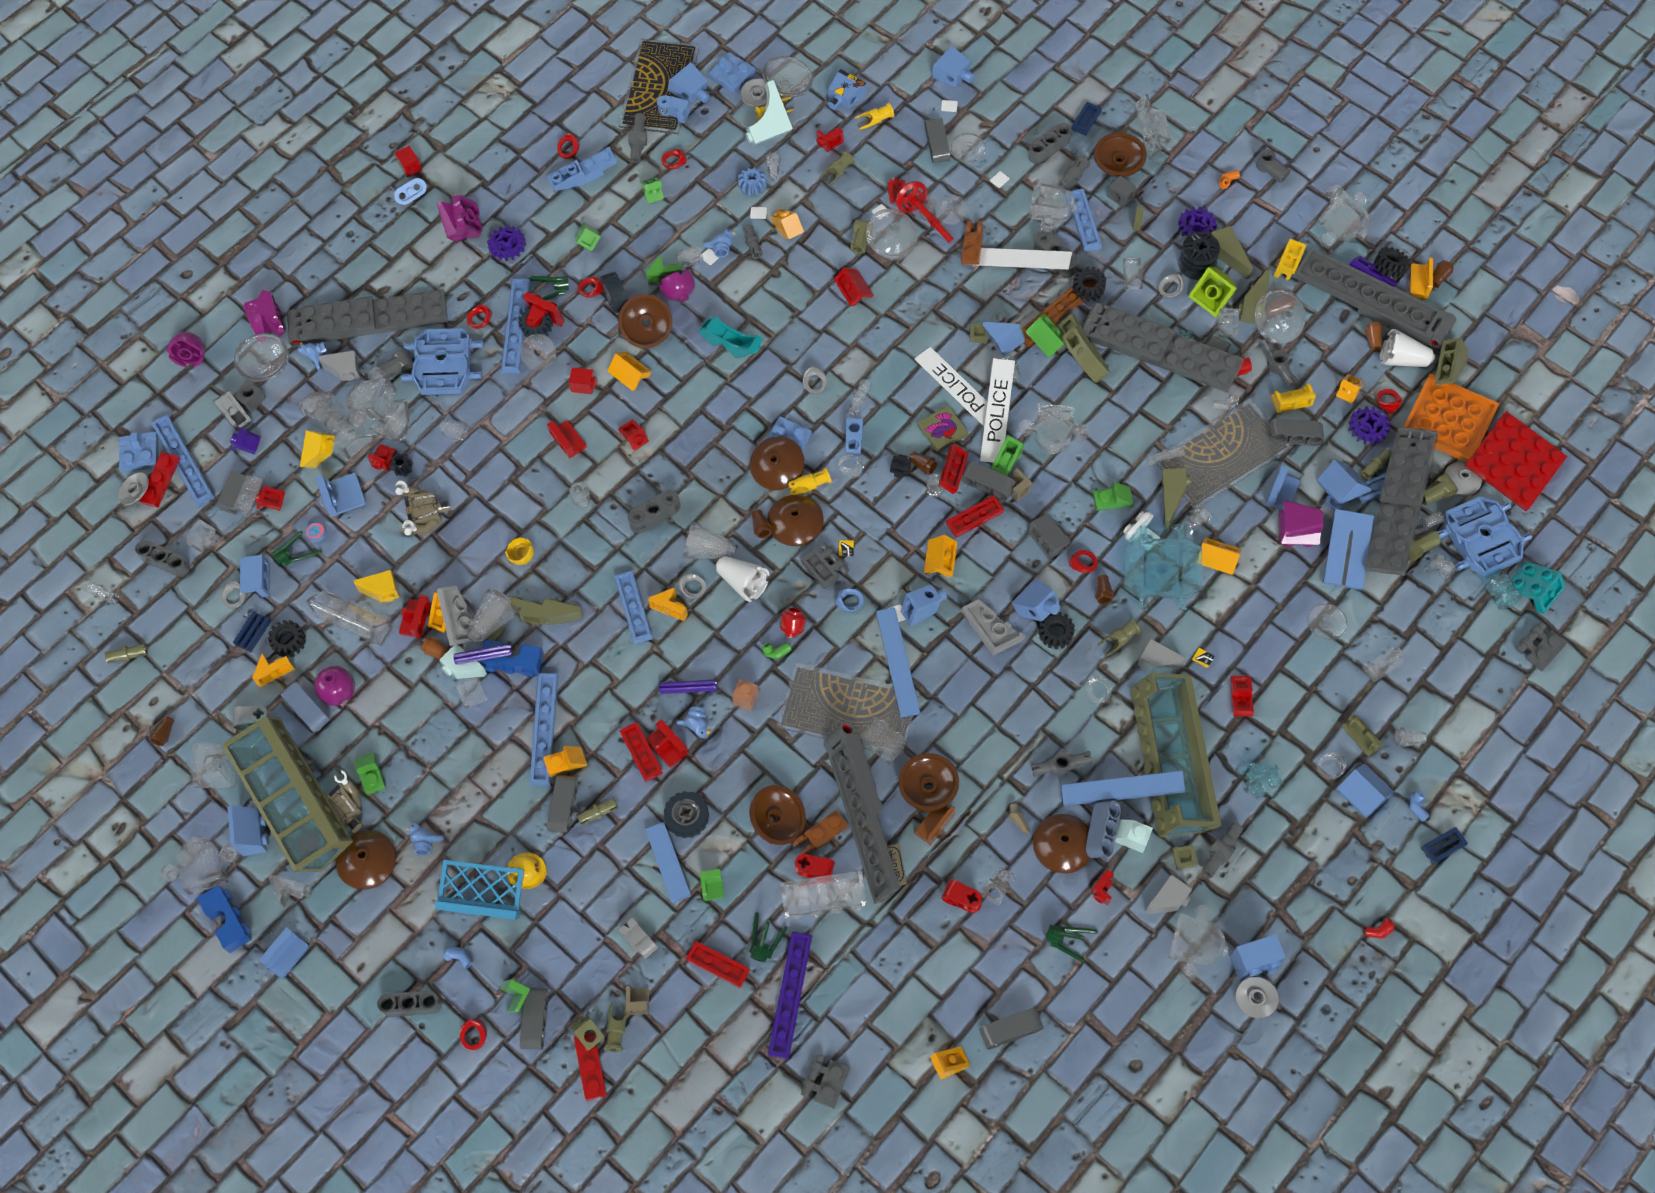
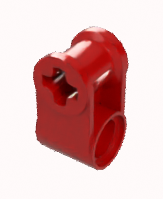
(815, 866)
(960, 895)

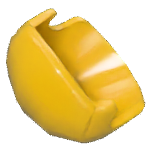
(520, 551)

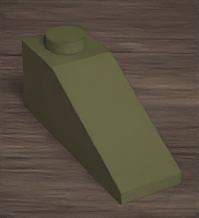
(1232, 251)
(1250, 301)
(1451, 361)
(1174, 489)

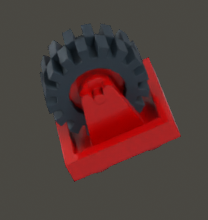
(539, 316)

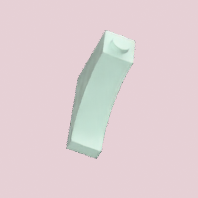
(774, 120)

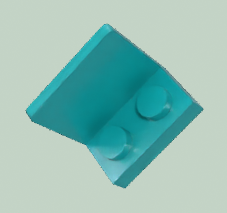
(1539, 584)

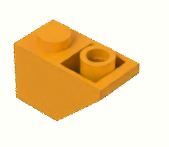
(787, 223)

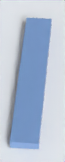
(514, 336)
(186, 467)
(897, 662)
(543, 727)
(1123, 788)

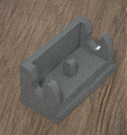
(230, 492)
(1048, 536)

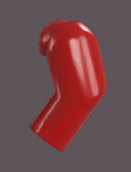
(1381, 931)

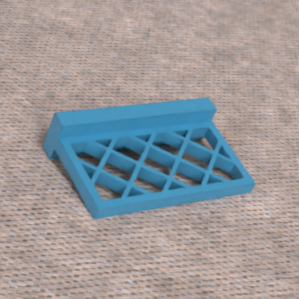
(477, 907)

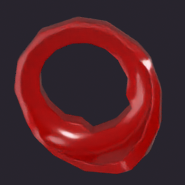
(568, 137)
(677, 152)
(598, 289)
(479, 309)
(1392, 406)
(1077, 566)
(475, 1022)

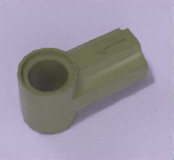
(859, 240)
(1441, 488)
(1423, 544)

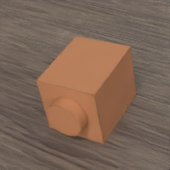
(745, 694)

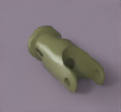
(838, 167)
(1121, 635)
(615, 1031)

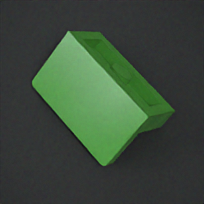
(1046, 335)
(518, 991)

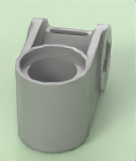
(247, 715)

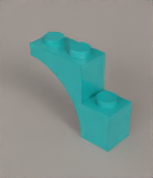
(735, 342)

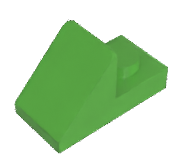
(652, 189)
(658, 271)
(1008, 455)
(1116, 497)
(369, 773)

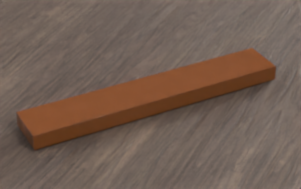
(1058, 309)

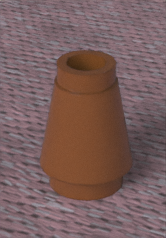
(1374, 334)
(434, 648)

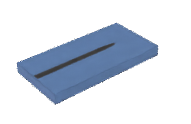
(1348, 549)

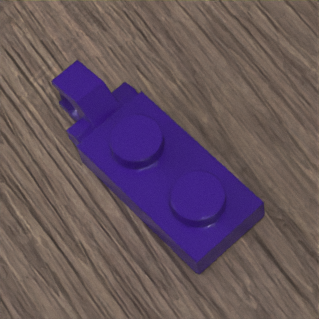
(1368, 268)

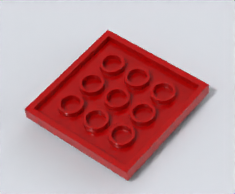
(1516, 461)

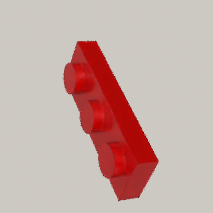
(953, 469)
(160, 479)
(974, 516)
(641, 752)
(718, 964)
(590, 1069)

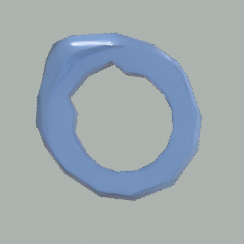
(839, 603)

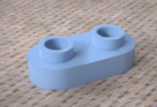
(409, 191)

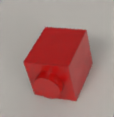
(408, 161)
(582, 380)

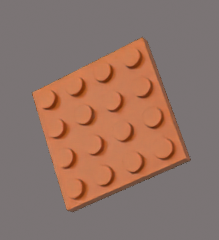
(1456, 414)

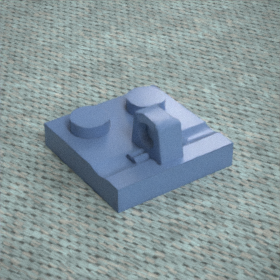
(731, 72)
(792, 431)
(138, 451)

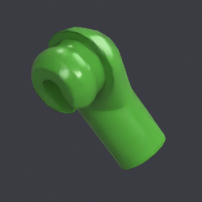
(774, 652)

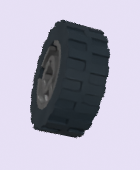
(613, 291)
(686, 814)

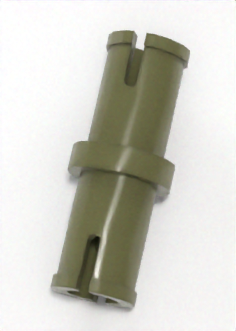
(1376, 464)
(126, 653)
(597, 811)

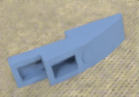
(583, 172)

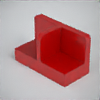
(415, 617)
(667, 744)

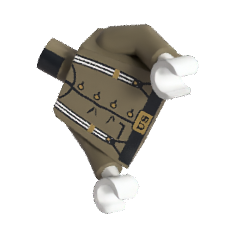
(421, 508)
(346, 803)

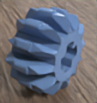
(752, 181)

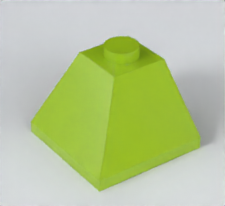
(1213, 290)

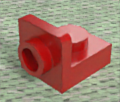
(830, 140)
(893, 188)
(633, 434)
(382, 457)
(270, 498)
(1104, 883)

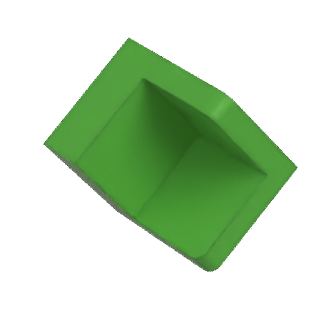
(587, 236)
(712, 884)

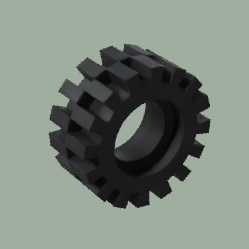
(1391, 262)
(1089, 275)
(282, 629)
(1052, 640)

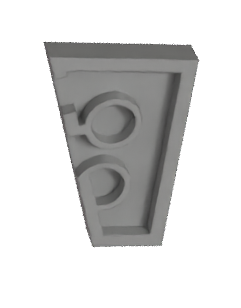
(454, 615)
(991, 629)

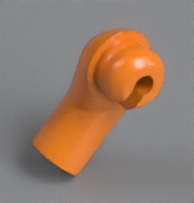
(1226, 178)

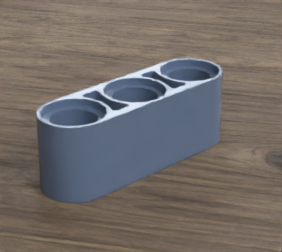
(304, 707)
(1103, 829)

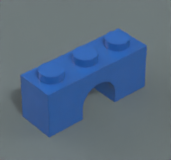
(526, 662)
(233, 932)

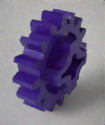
(1197, 221)
(506, 243)
(1369, 425)

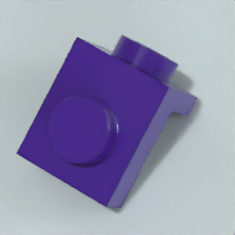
(245, 441)

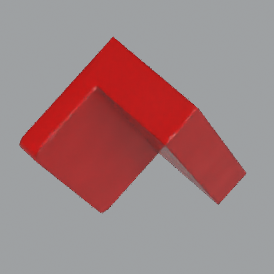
(852, 285)
(566, 438)

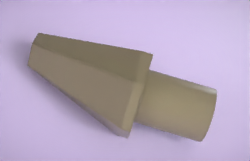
(1018, 819)

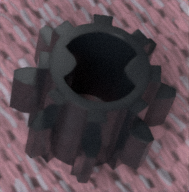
(401, 464)
(900, 466)

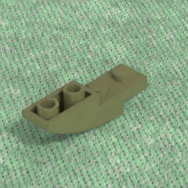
(1082, 349)
(548, 613)

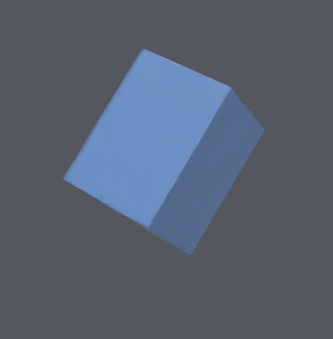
(1004, 336)
(1342, 482)
(1365, 790)

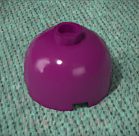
(678, 286)
(186, 349)
(334, 685)

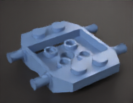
(456, 347)
(1464, 527)

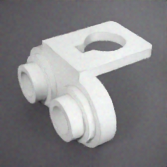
(1132, 532)

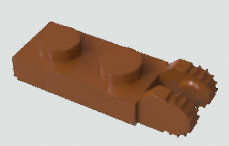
(972, 244)
(822, 832)

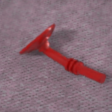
(917, 202)

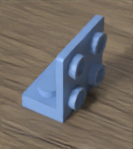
(340, 494)

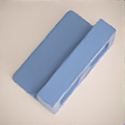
(1283, 489)
(255, 575)
(284, 953)

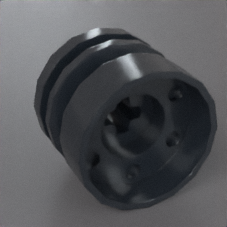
(1197, 254)

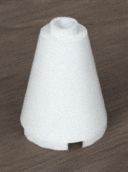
(1405, 351)
(743, 577)

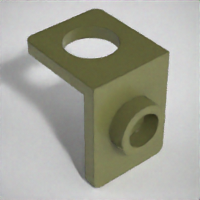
(583, 1024)

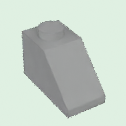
(342, 365)
(1159, 659)
(1170, 897)

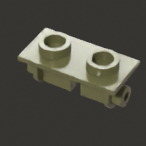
(1362, 735)

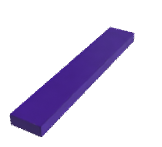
(790, 995)

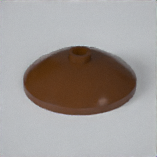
(1122, 148)
(640, 308)
(776, 474)
(795, 529)
(933, 771)
(786, 811)
(1060, 855)
(374, 867)

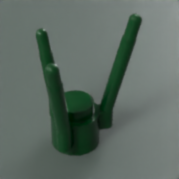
(560, 284)
(282, 553)
(1057, 933)
(760, 950)

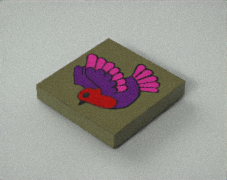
(942, 428)

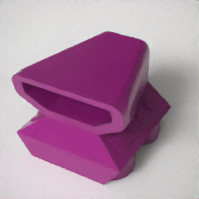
(460, 218)
(265, 314)
(1299, 524)

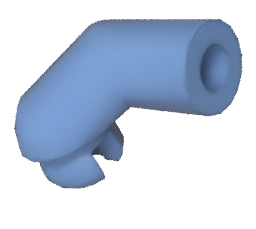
(1416, 803)
(457, 953)

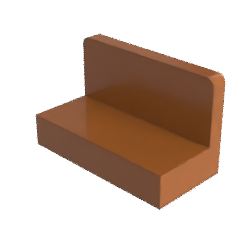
(934, 824)

